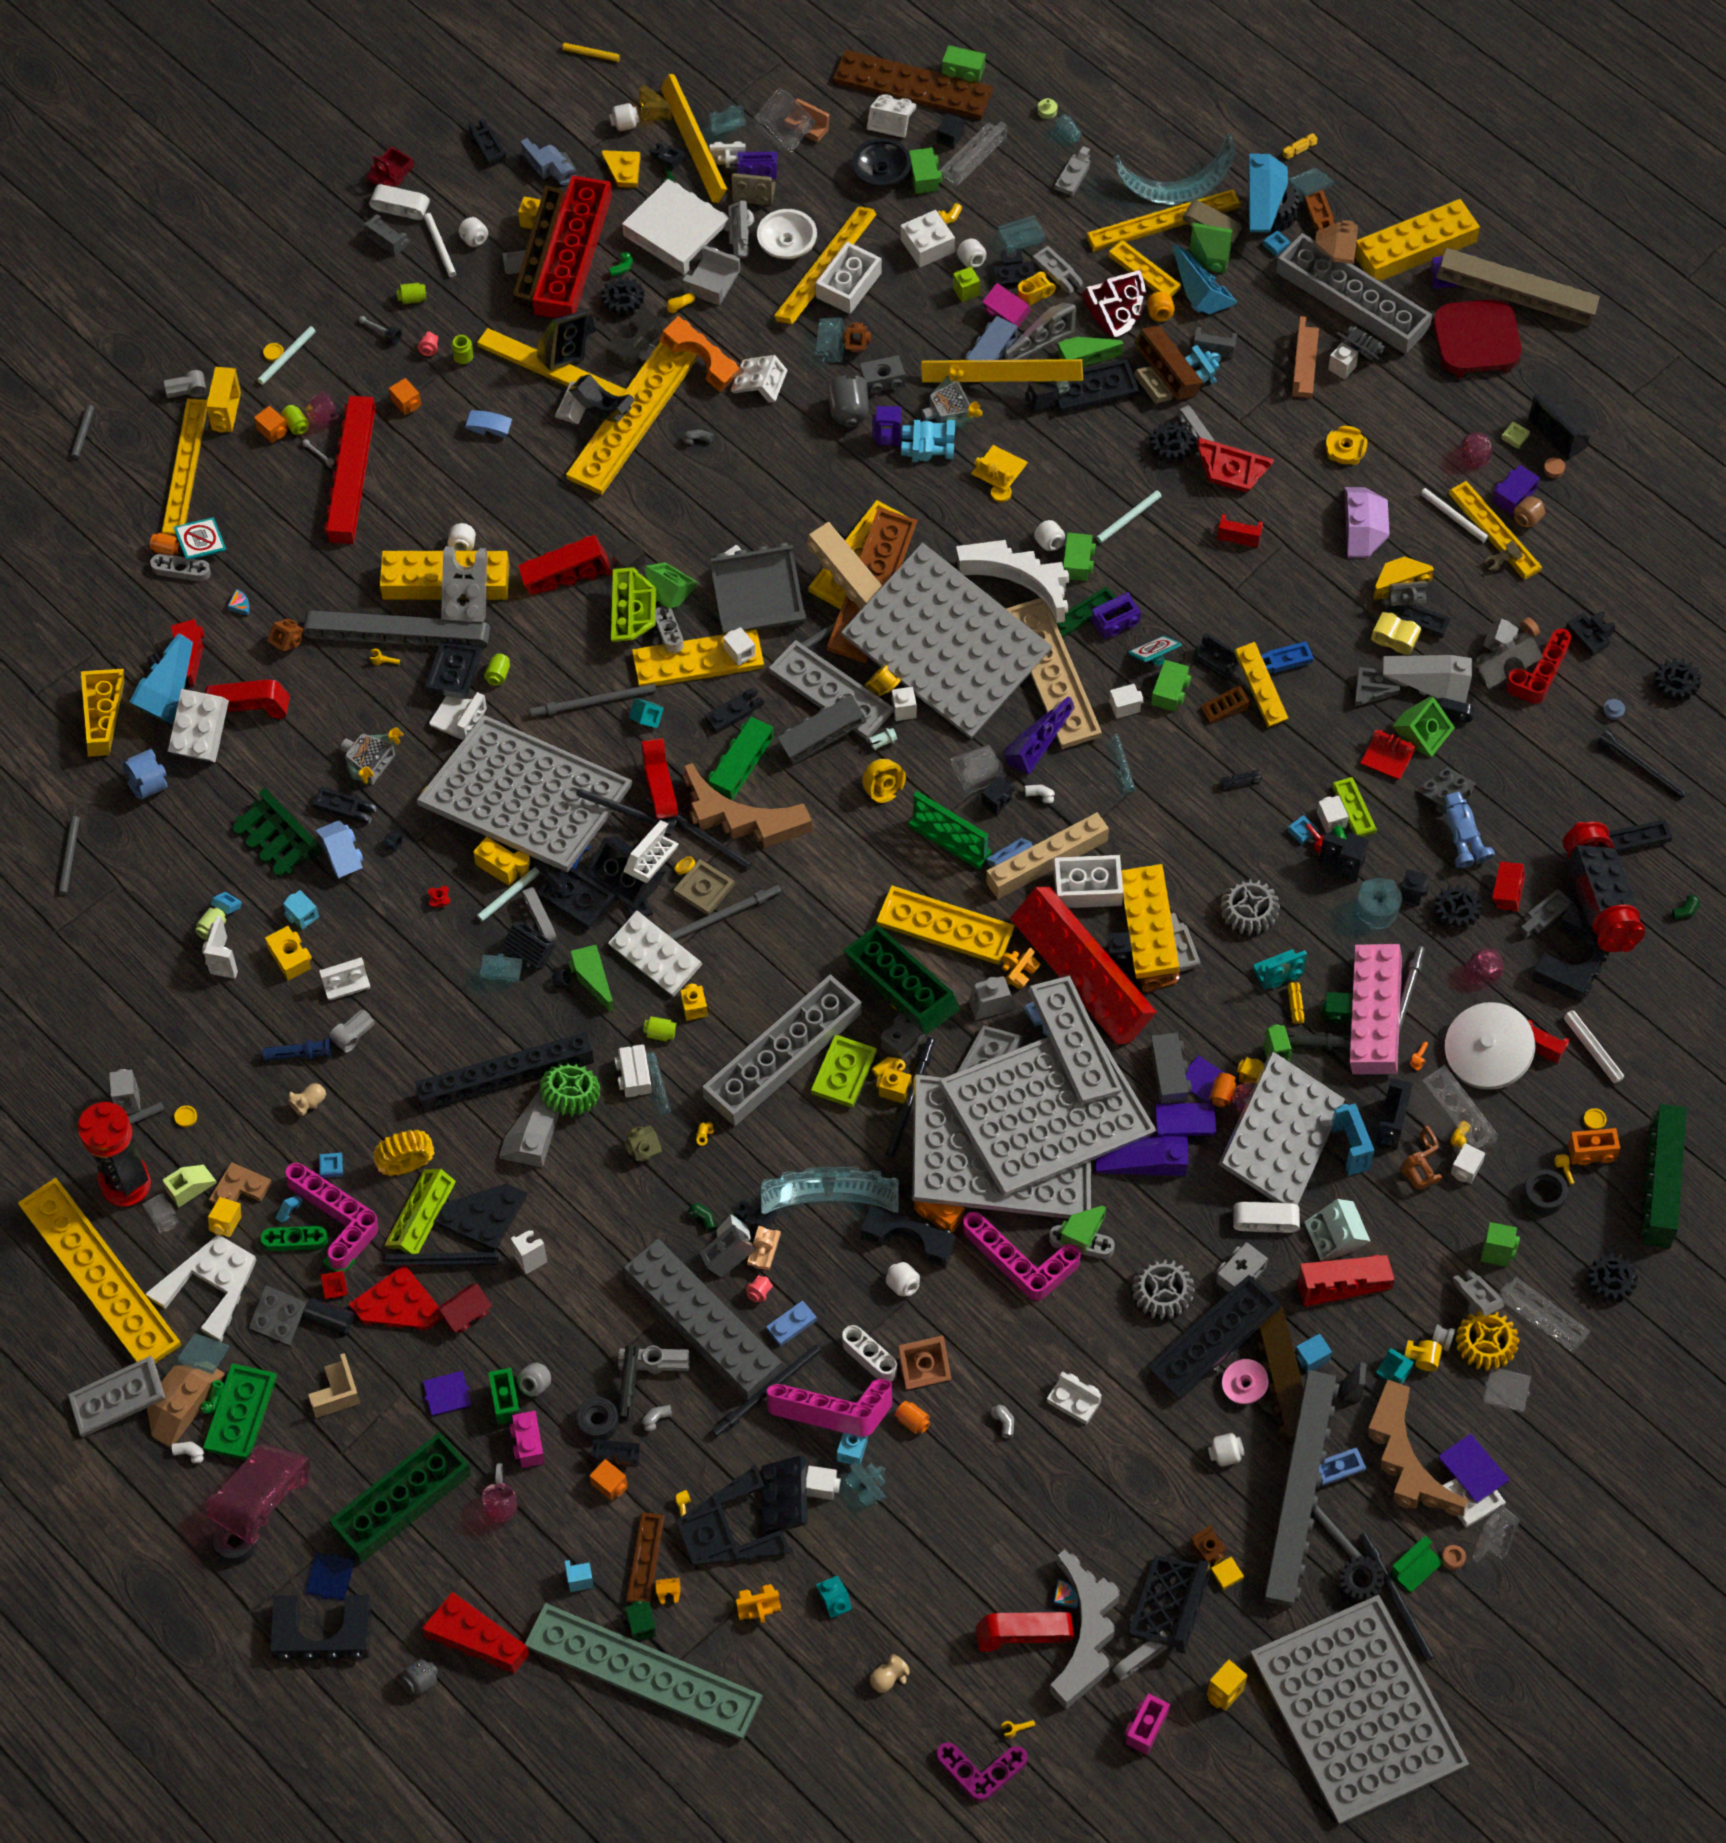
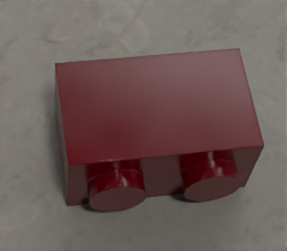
(463, 1308)

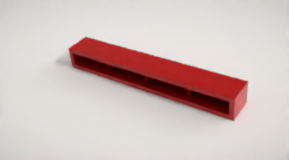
(351, 469)

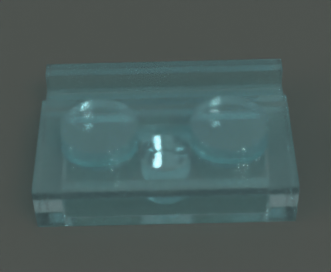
(1021, 233)

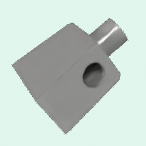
(990, 998)

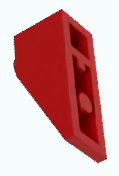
(195, 634)

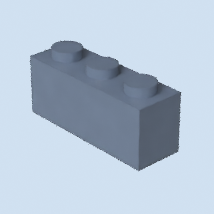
(995, 342)

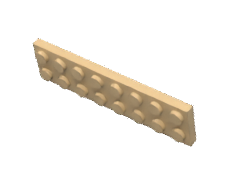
(1057, 677)

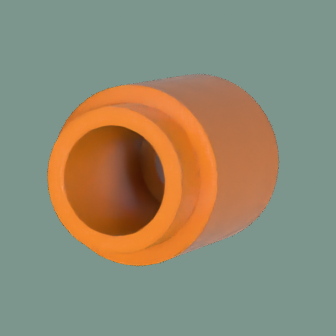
(165, 544)
(1222, 1089)
(912, 1417)

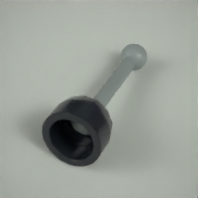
(392, 333)

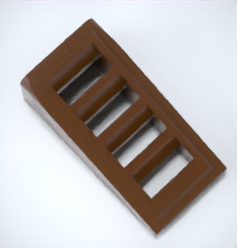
(1231, 695)

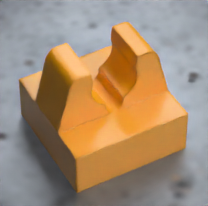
(666, 1586)

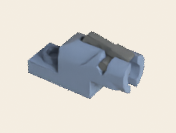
(549, 161)

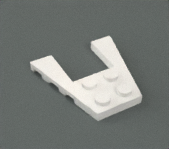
(220, 1265)

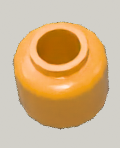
(1160, 306)

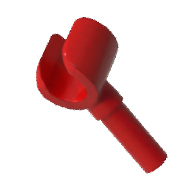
(1317, 837)

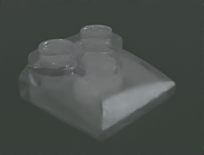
(978, 768)

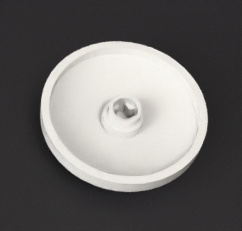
(1489, 1046)

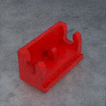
(1239, 532)
(1509, 886)
(1548, 1045)

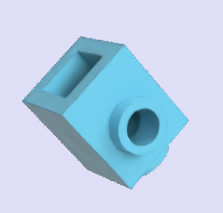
(300, 910)
(851, 1448)

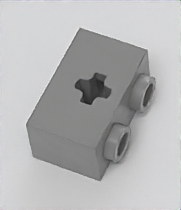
(125, 1091)
(1247, 1258)

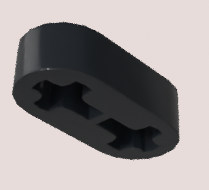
(1456, 710)

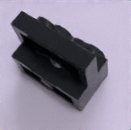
(1345, 854)

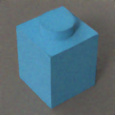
(1313, 1353)

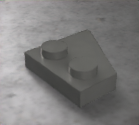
(1373, 686)

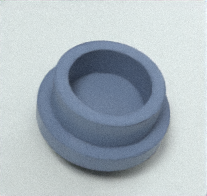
(1614, 709)

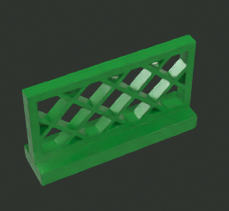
(951, 836)

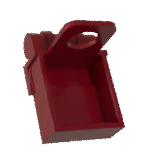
(390, 168)

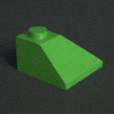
(1211, 246)
(670, 584)
(1424, 726)

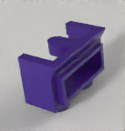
(757, 164)
(887, 417)
(1119, 623)

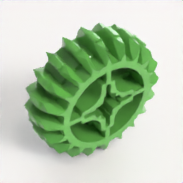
(569, 1094)

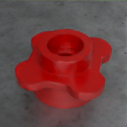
(441, 901)

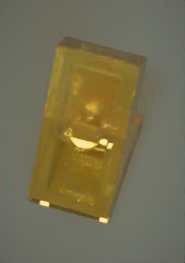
(653, 105)

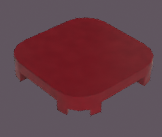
(1477, 337)

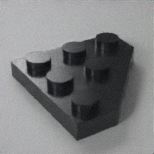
(482, 1215)

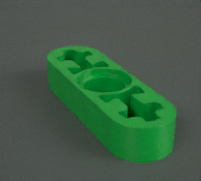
(311, 1232)

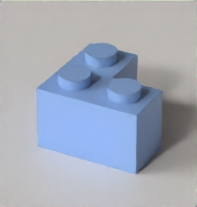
(338, 844)

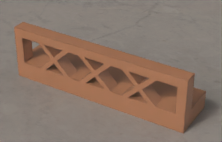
(1305, 360)

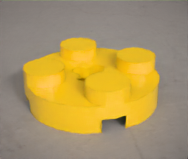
(1344, 455)

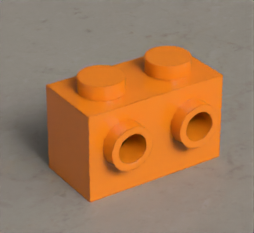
(1593, 1146)
(941, 1215)

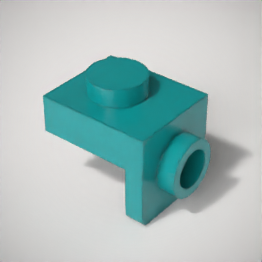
(834, 1596)

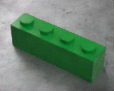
(741, 758)

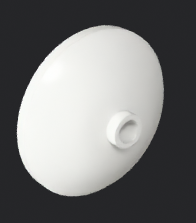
(786, 233)

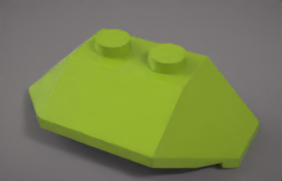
(631, 605)

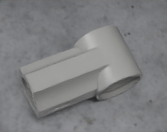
(191, 384)
(348, 1035)

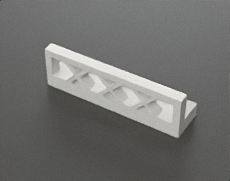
(645, 853)

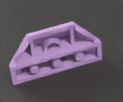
(1365, 521)

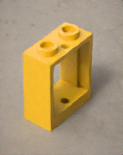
(223, 399)

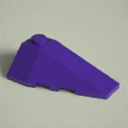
(1034, 741)
(1148, 1157)

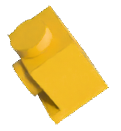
(693, 1002)
(1249, 1070)

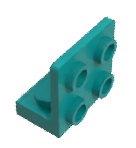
(1280, 968)

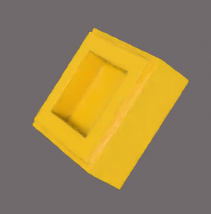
(1227, 1573)

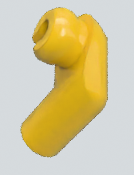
(679, 302)
(702, 1132)

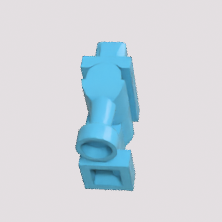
(928, 440)

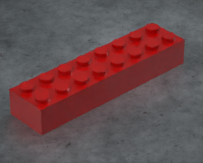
(572, 247)
(1076, 954)

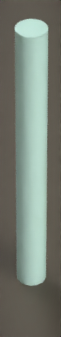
(285, 356)
(1128, 516)
(508, 894)

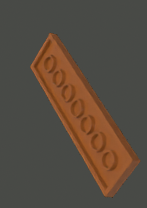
(883, 556)

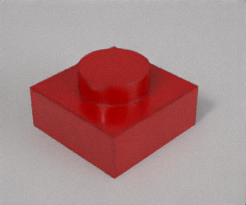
(334, 1284)

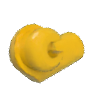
(952, 215)
(889, 1062)
(1458, 1138)

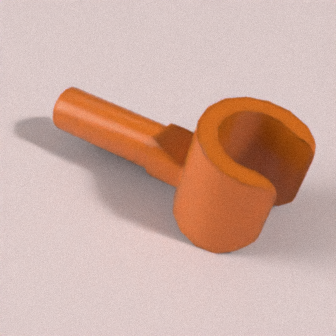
(1417, 1061)

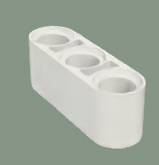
(399, 202)
(1266, 1217)
(866, 1344)

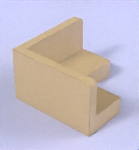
(341, 1393)

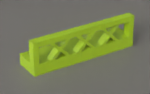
(421, 1212)

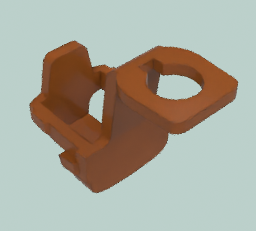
(1419, 1158)

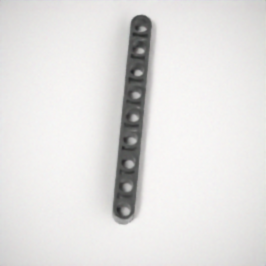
(393, 629)

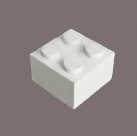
(927, 238)

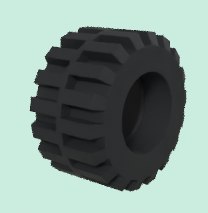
(1287, 211)

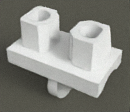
(726, 153)

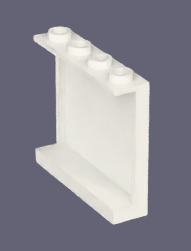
(674, 225)

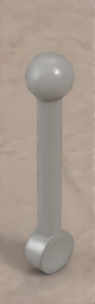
(330, 462)

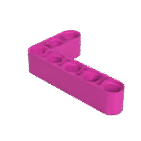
(337, 1210)
(1019, 1261)
(831, 1412)

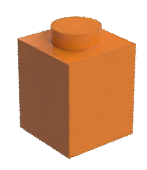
(405, 396)
(271, 424)
(609, 1480)

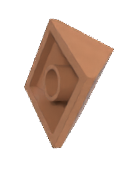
(924, 1362)

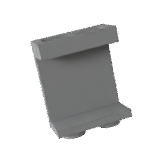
(713, 275)

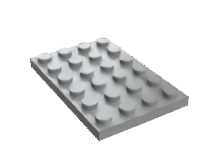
(1281, 1131)

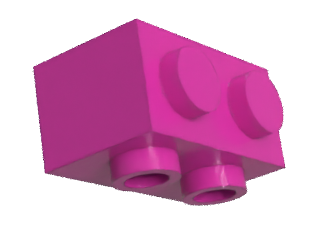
(1005, 305)
(528, 1439)
(1147, 1724)

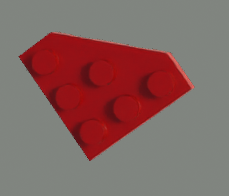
(397, 1303)

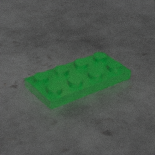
(240, 1412)

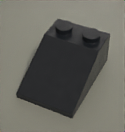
(564, 340)

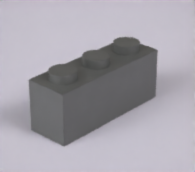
(1170, 1068)

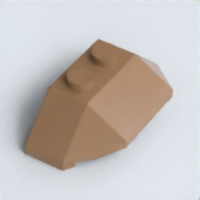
(1338, 241)
(184, 1394)

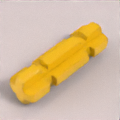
(1299, 146)
(1296, 1003)

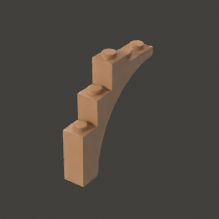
(768, 825)
(1398, 1459)

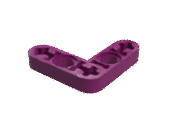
(977, 1778)

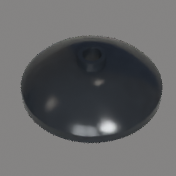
(881, 162)

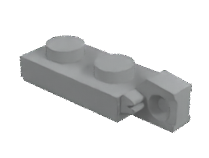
(1074, 172)
(738, 228)
(1184, 945)

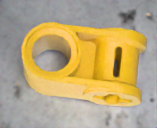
(1035, 288)
(882, 682)

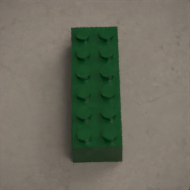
(901, 979)
(1664, 1176)
(400, 1497)

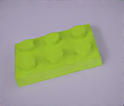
(843, 1071)

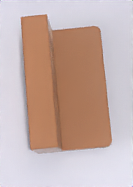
(821, 126)

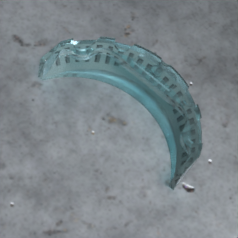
(1186, 189)
(830, 1185)

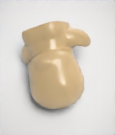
(307, 1099)
(886, 1674)

